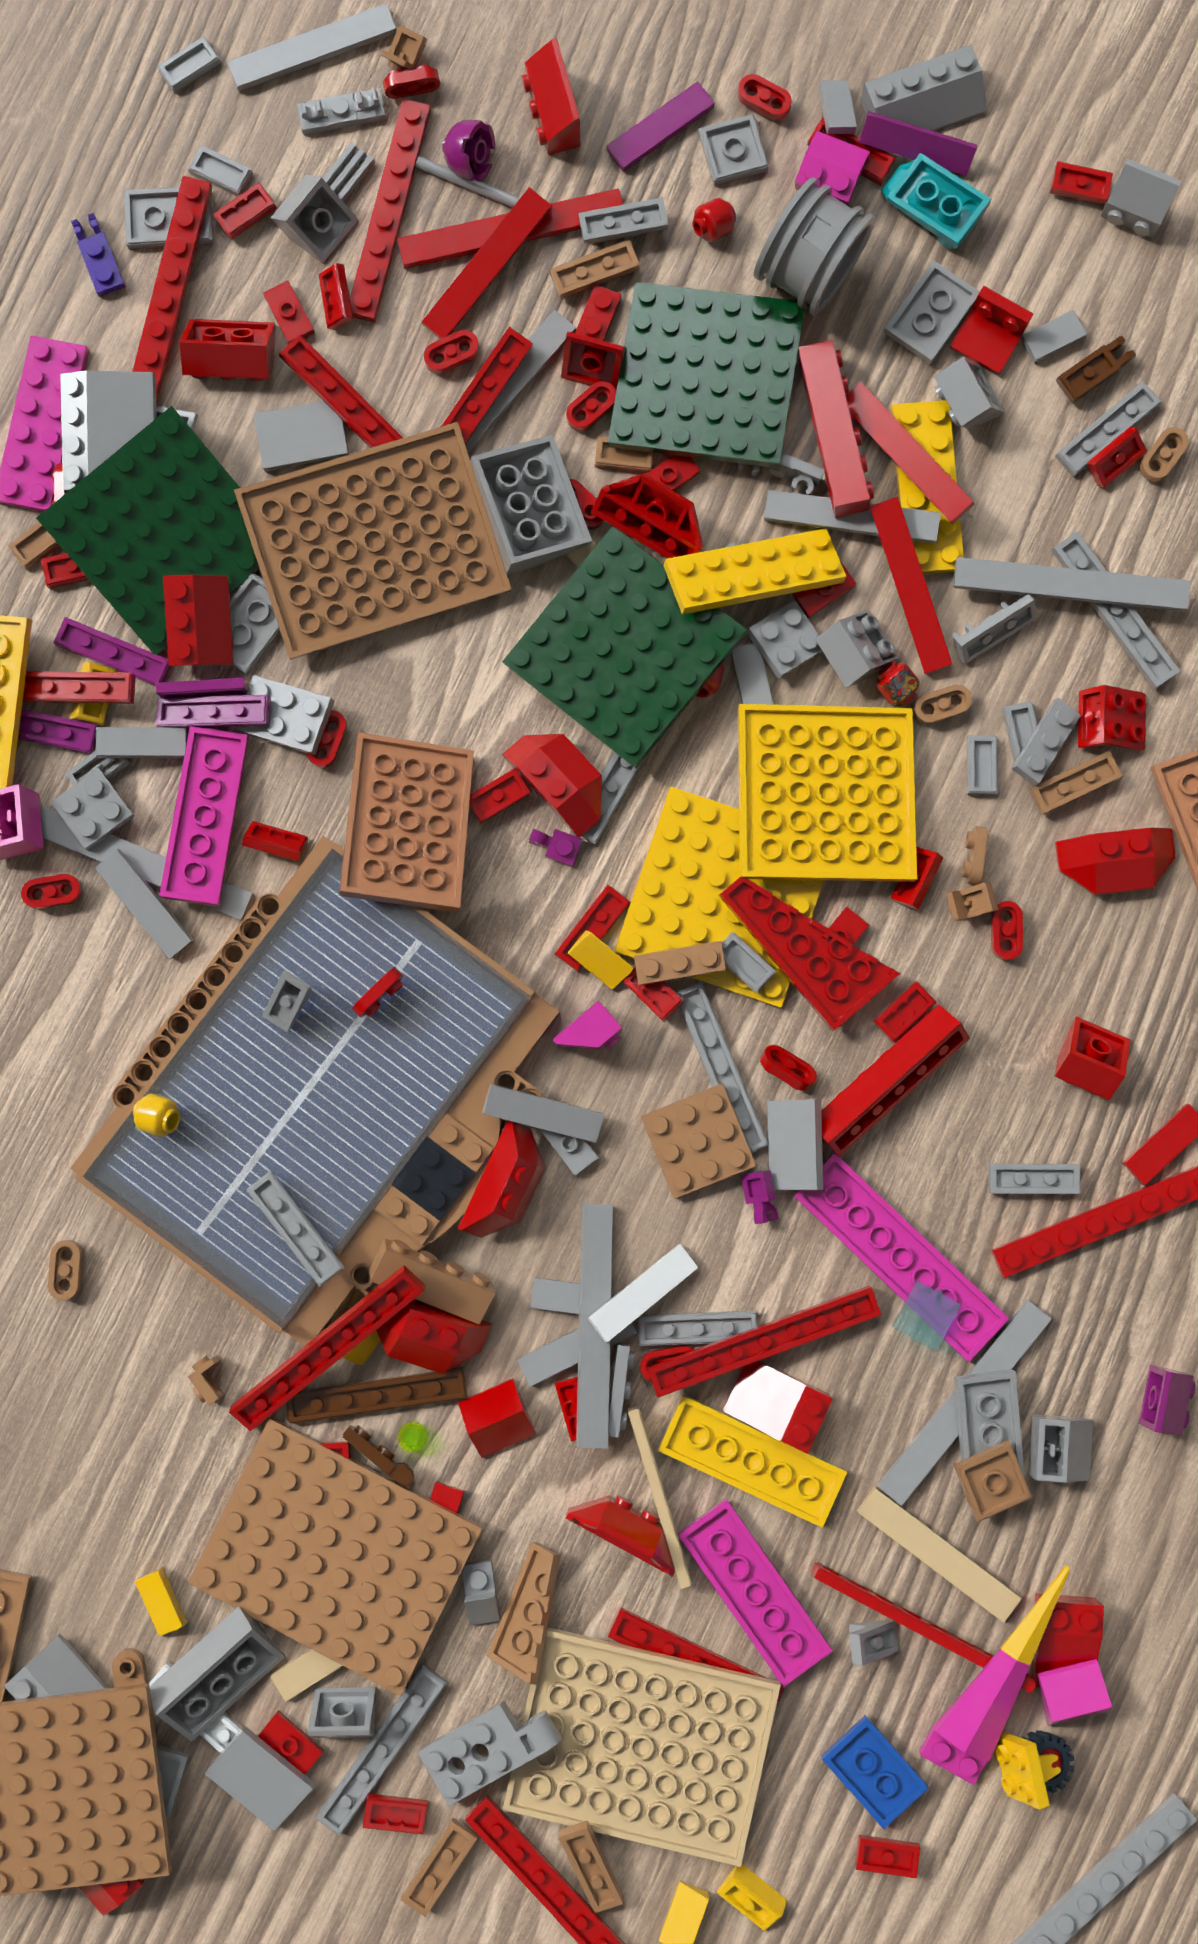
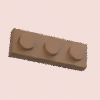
(594, 269)
(1075, 782)
(680, 963)
(591, 1866)
(439, 1867)

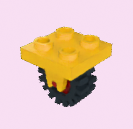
(1033, 1766)

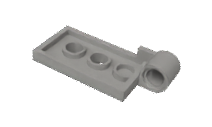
(507, 1747)

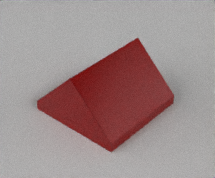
(591, 360)
(496, 1418)

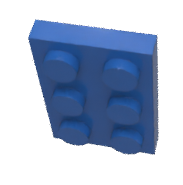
(874, 1772)

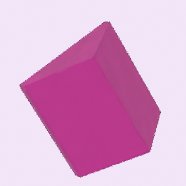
(1073, 1692)

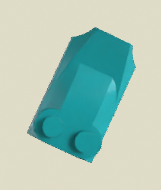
(936, 200)

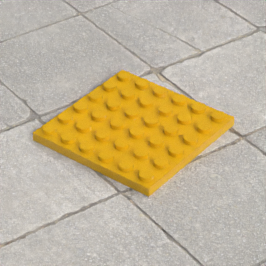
(826, 793)
(679, 887)

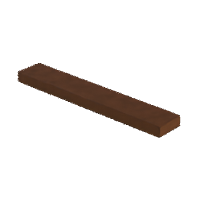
(377, 1395)

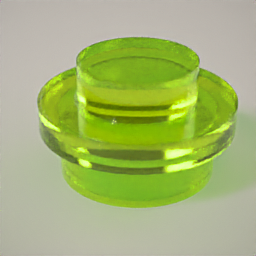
(412, 1436)

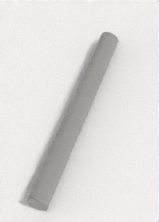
(475, 186)

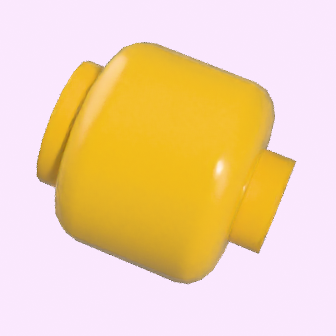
(156, 1115)

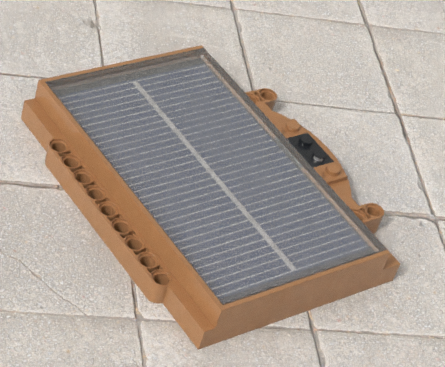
(353, 1114)

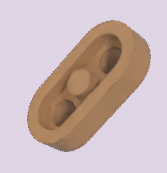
(1162, 455)
(941, 704)
(976, 843)
(65, 1269)
(129, 1678)

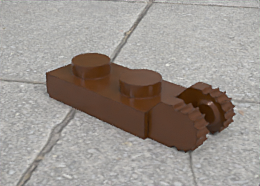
(1093, 370)
(380, 1456)

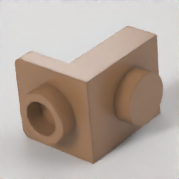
(405, 49)
(972, 901)
(205, 1386)

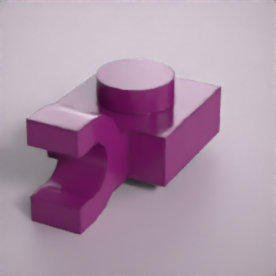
(560, 847)
(760, 1191)

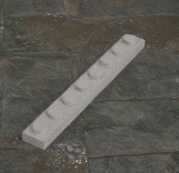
(1110, 1874)

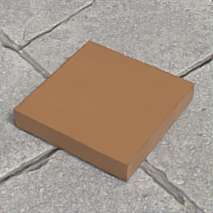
(992, 1481)

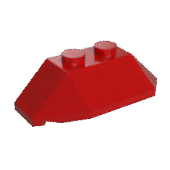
(651, 515)
(560, 778)
(1117, 859)
(505, 1183)
(432, 1337)
(625, 1528)

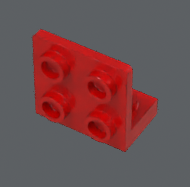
(991, 330)
(1111, 718)

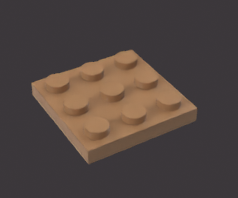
(698, 1140)

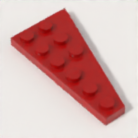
(817, 961)

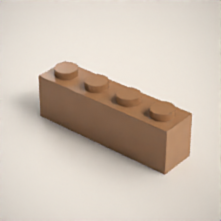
(445, 1283)

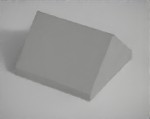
(343, 1713)

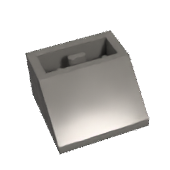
(857, 647)
(1060, 1448)

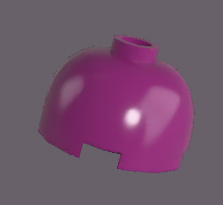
(468, 149)

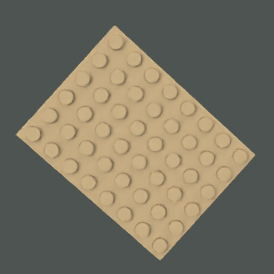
(646, 1747)

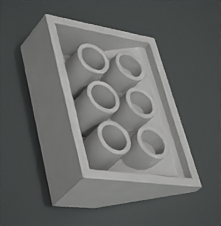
(101, 416)
(530, 503)

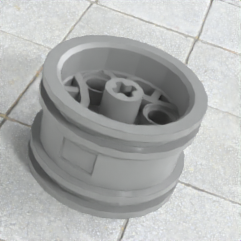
(814, 246)

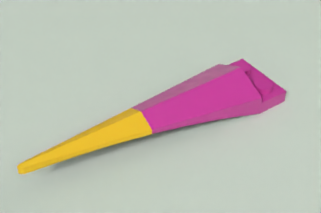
(973, 1724)

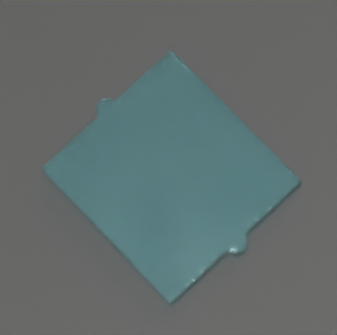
(926, 1315)

